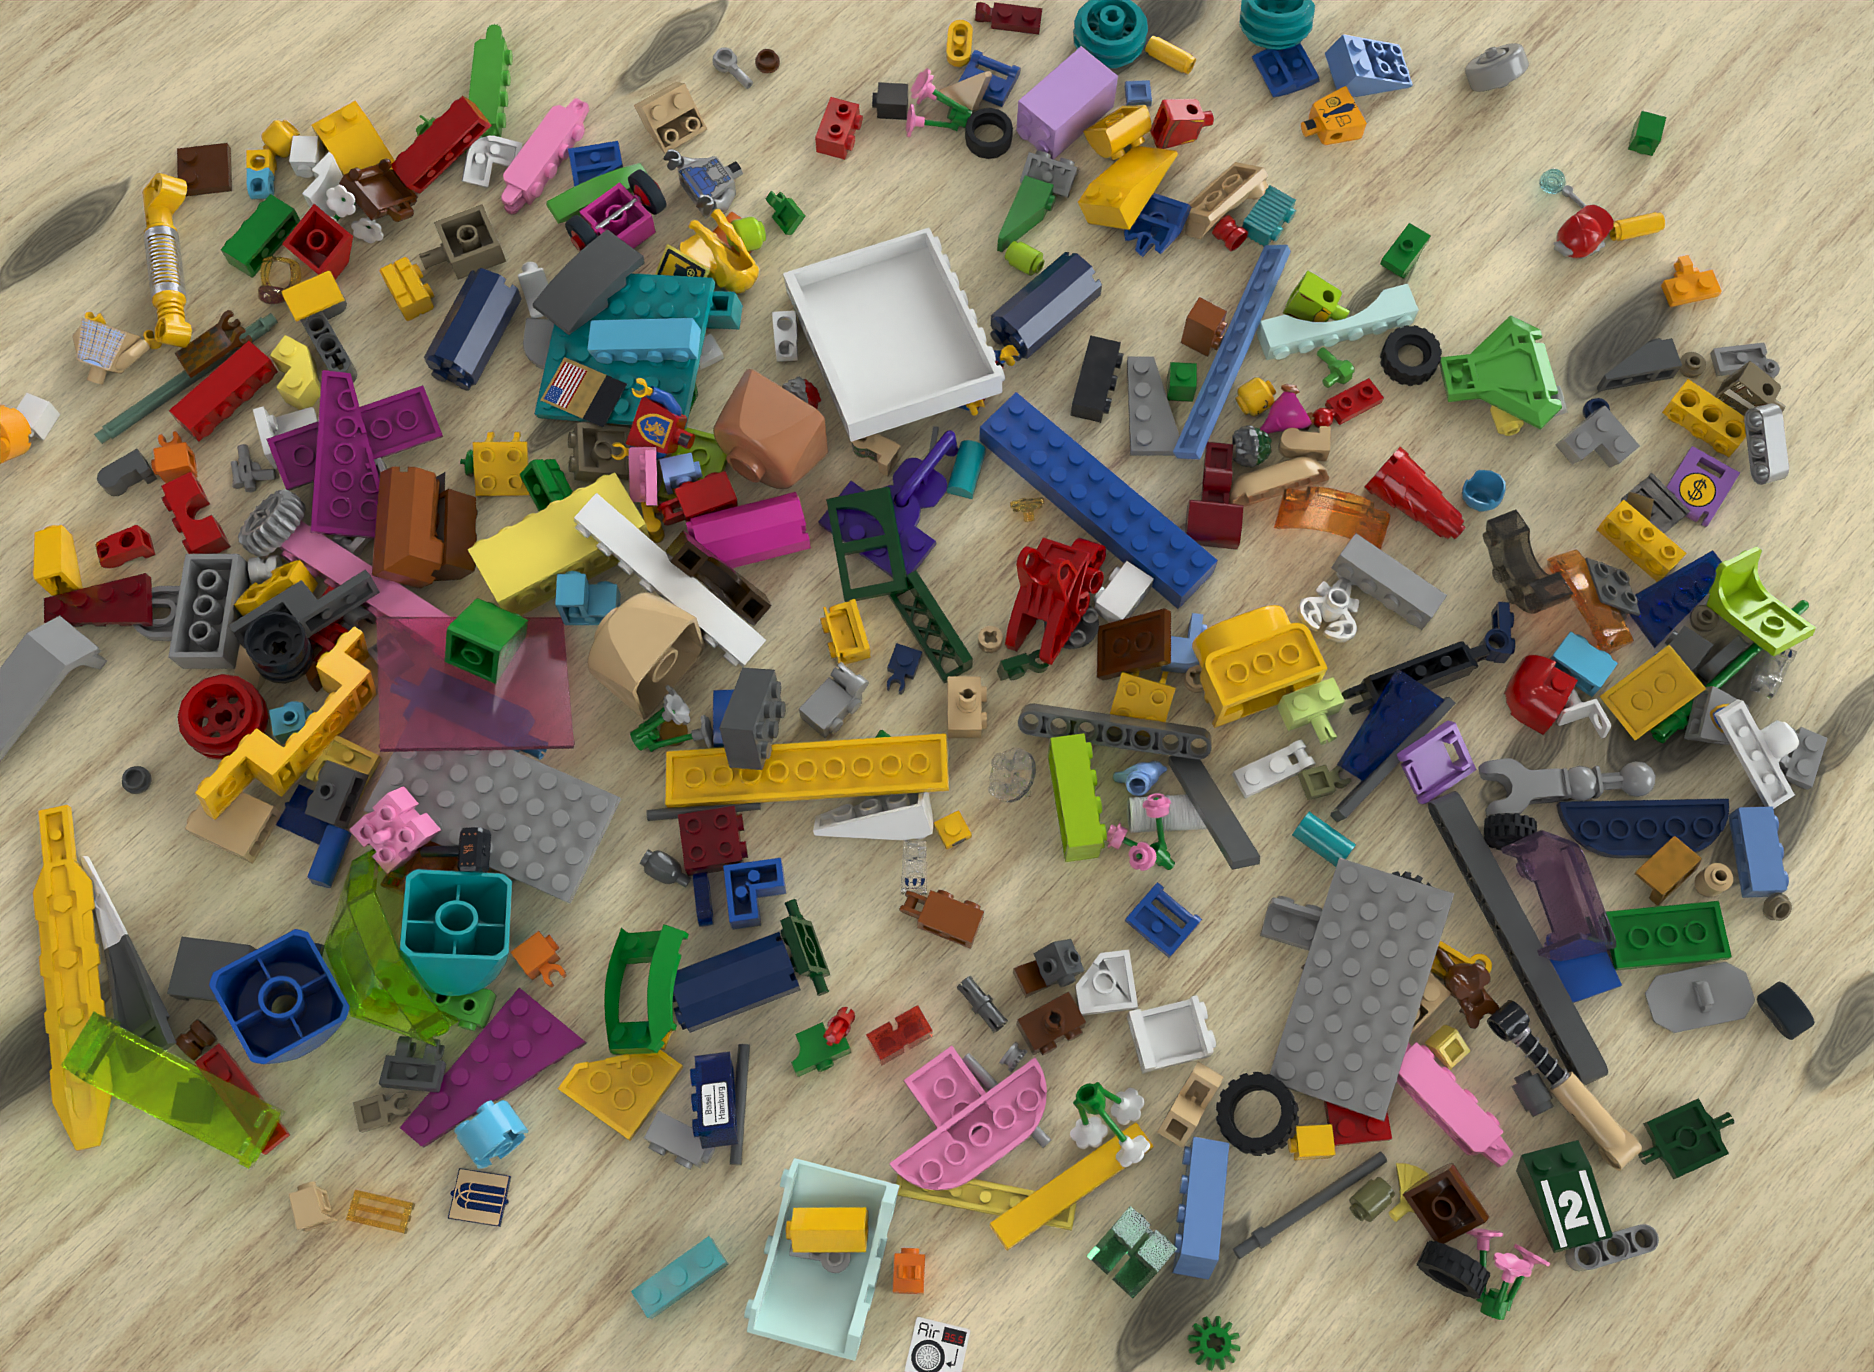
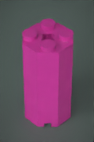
(753, 530)

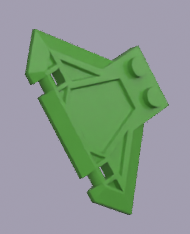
(1507, 373)

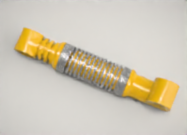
(162, 246)

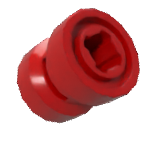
(1230, 233)

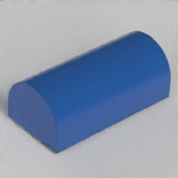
(329, 856)

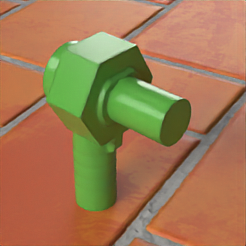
(1340, 370)

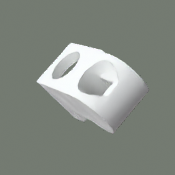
(785, 335)

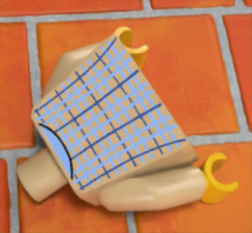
(108, 347)

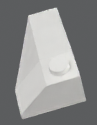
(880, 817)

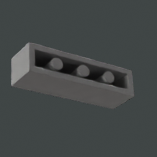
(1388, 581)

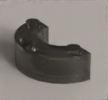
(1517, 567)

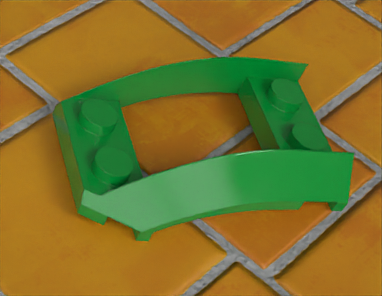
(661, 951)

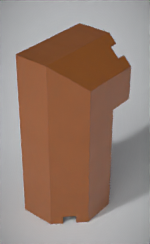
(406, 527)

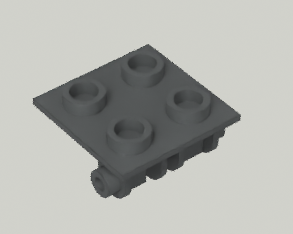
(1613, 587)

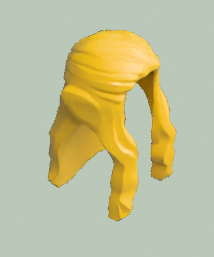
(726, 268)

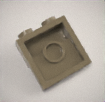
(593, 449)

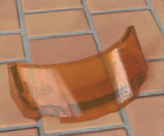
(1333, 513)
(1603, 620)

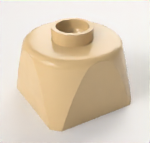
(643, 650)

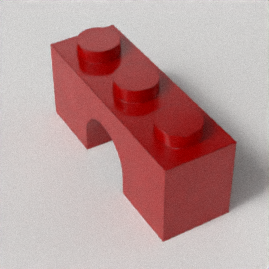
(185, 499)

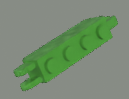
(490, 78)

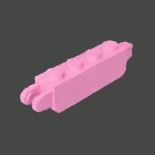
(543, 154)
(1451, 1106)

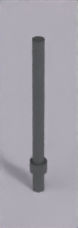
(1262, 1236)

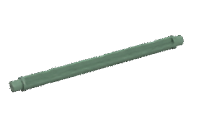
(175, 386)

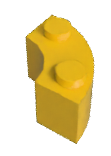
(281, 579)

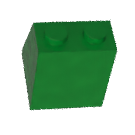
(484, 639)

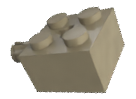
(466, 243)

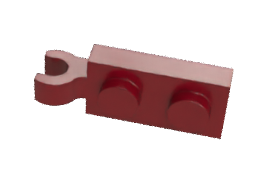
(1010, 17)

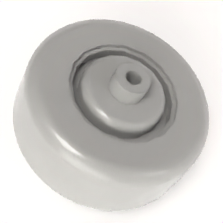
(1496, 67)

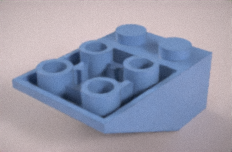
(1367, 66)

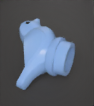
(1140, 776)

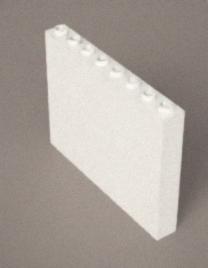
(893, 334)

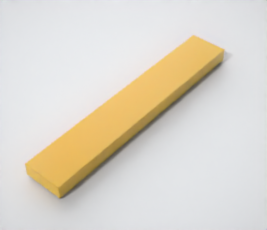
(1062, 1191)

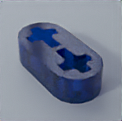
(703, 899)

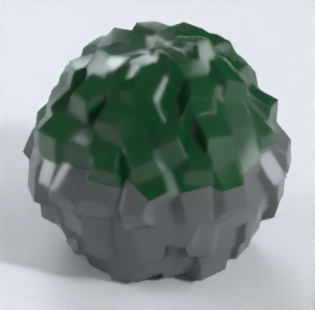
(1251, 445)

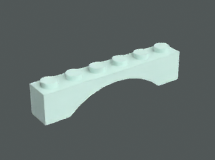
(1289, 335)

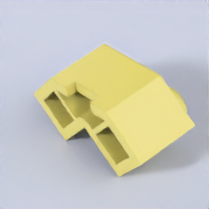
(301, 383)

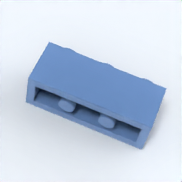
(1758, 851)

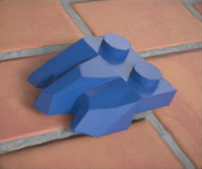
(1158, 224)

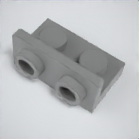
(1055, 172)
(1290, 922)

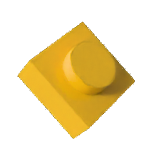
(952, 829)

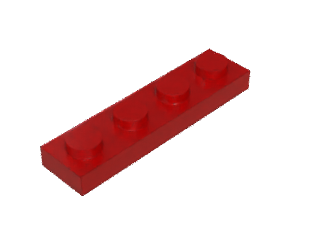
(221, 1063)

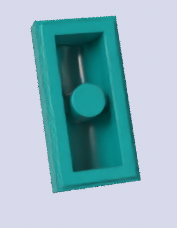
(966, 469)
(1323, 839)

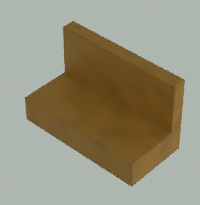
(1668, 869)

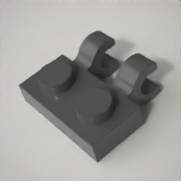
(414, 1073)

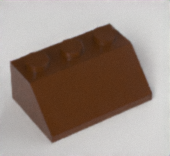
(458, 535)

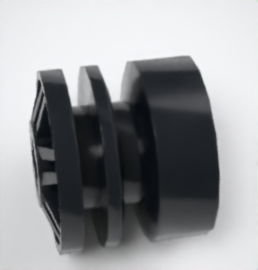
(278, 633)

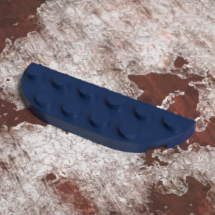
(1643, 826)

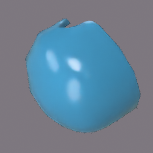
(1484, 490)

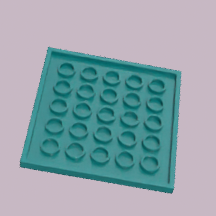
(642, 298)

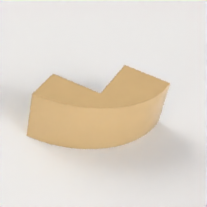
(1190, 1104)

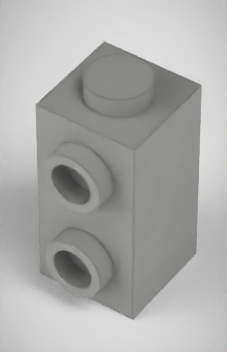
(678, 1139)

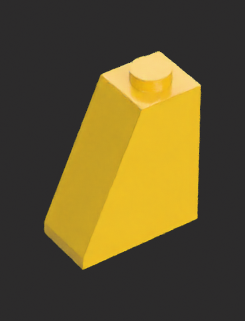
(56, 560)

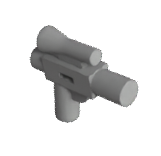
(248, 472)

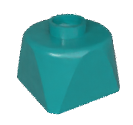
(456, 929)

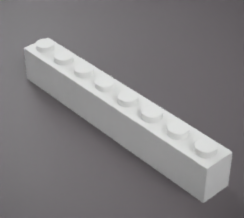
(658, 574)

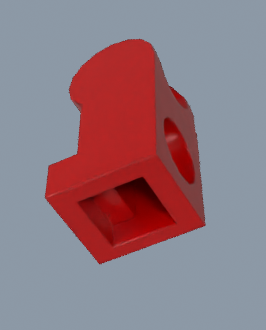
(124, 546)

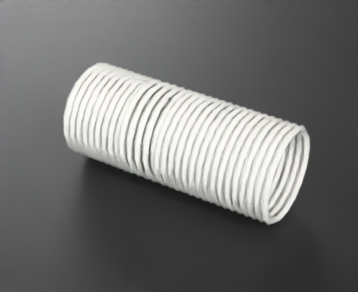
(1181, 815)

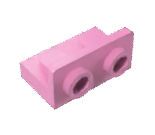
(643, 475)

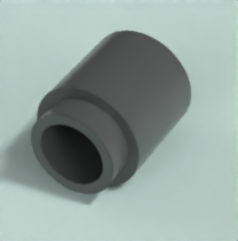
(1532, 1093)

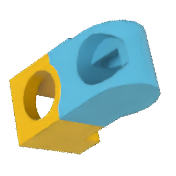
(260, 173)

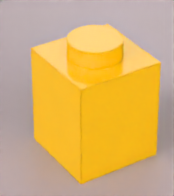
(1312, 1142)

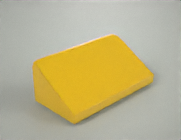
(312, 295)

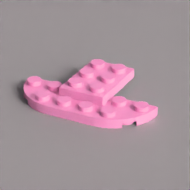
(970, 1124)

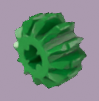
(1210, 1353)

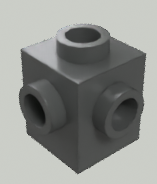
(1059, 963)

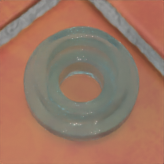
(1555, 176)

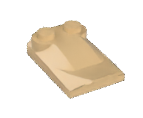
(1224, 194)

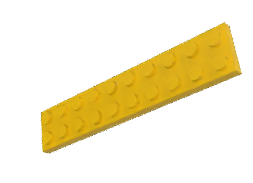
(810, 771)

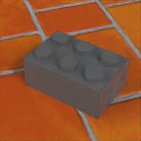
(752, 718)

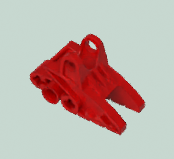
(1055, 590)

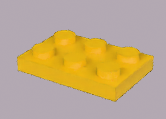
(1652, 692)

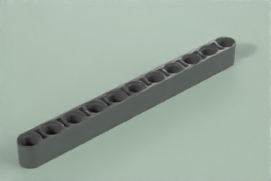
(1517, 938)

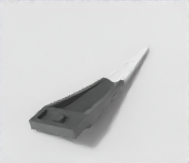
(132, 990)

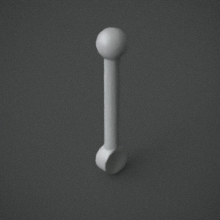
(1568, 192)

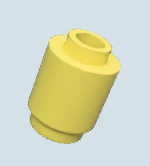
(1505, 422)

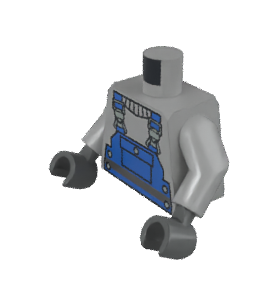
(705, 180)

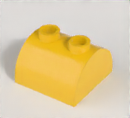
(1118, 130)

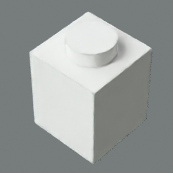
(305, 154)
(39, 414)

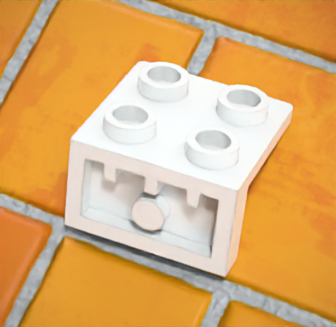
(271, 426)

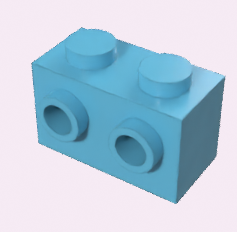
(1583, 663)

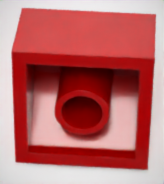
(320, 242)

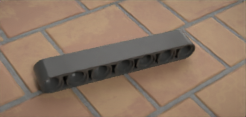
(1125, 740)

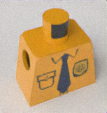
(1335, 118)

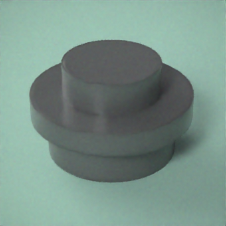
(136, 780)

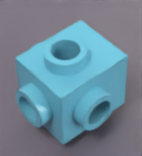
(288, 719)

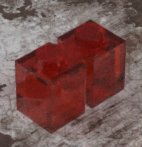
(910, 1031)

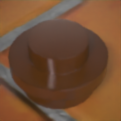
(767, 61)

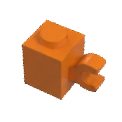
(173, 459)
(539, 957)

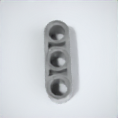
(1766, 443)
(1625, 1244)

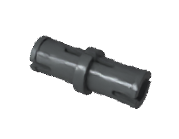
(982, 1004)

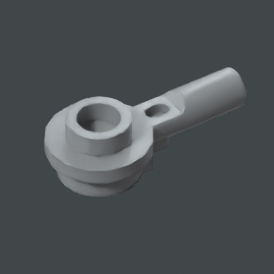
(726, 61)
(832, 1261)

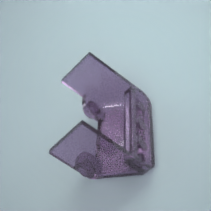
(1567, 895)

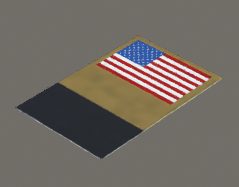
(583, 392)

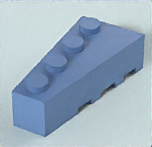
(1201, 1208)

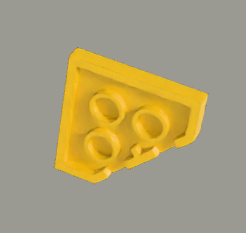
(622, 1088)

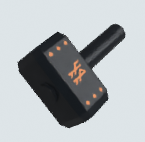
(472, 850)

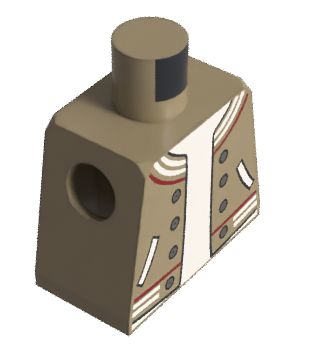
(1749, 389)

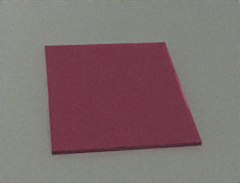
(449, 709)

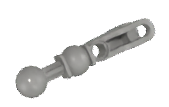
(1556, 785)

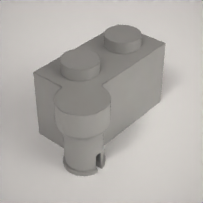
(834, 701)

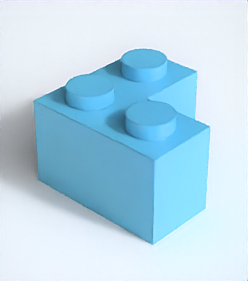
(584, 602)

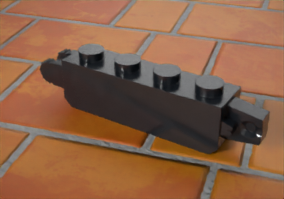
(1429, 670)

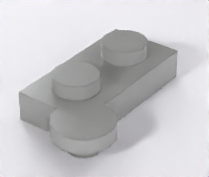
(1730, 359)

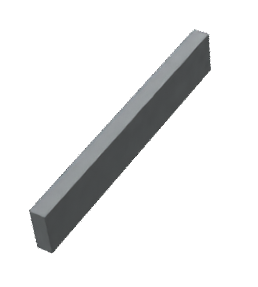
(1365, 787)
(1215, 812)

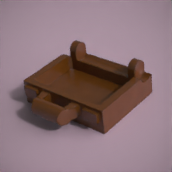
(380, 192)

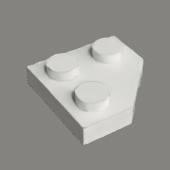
(1107, 985)

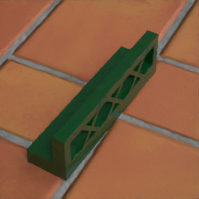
(941, 625)

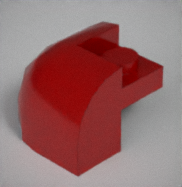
(1538, 692)

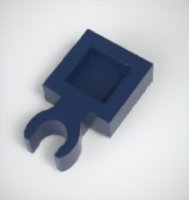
(903, 664)

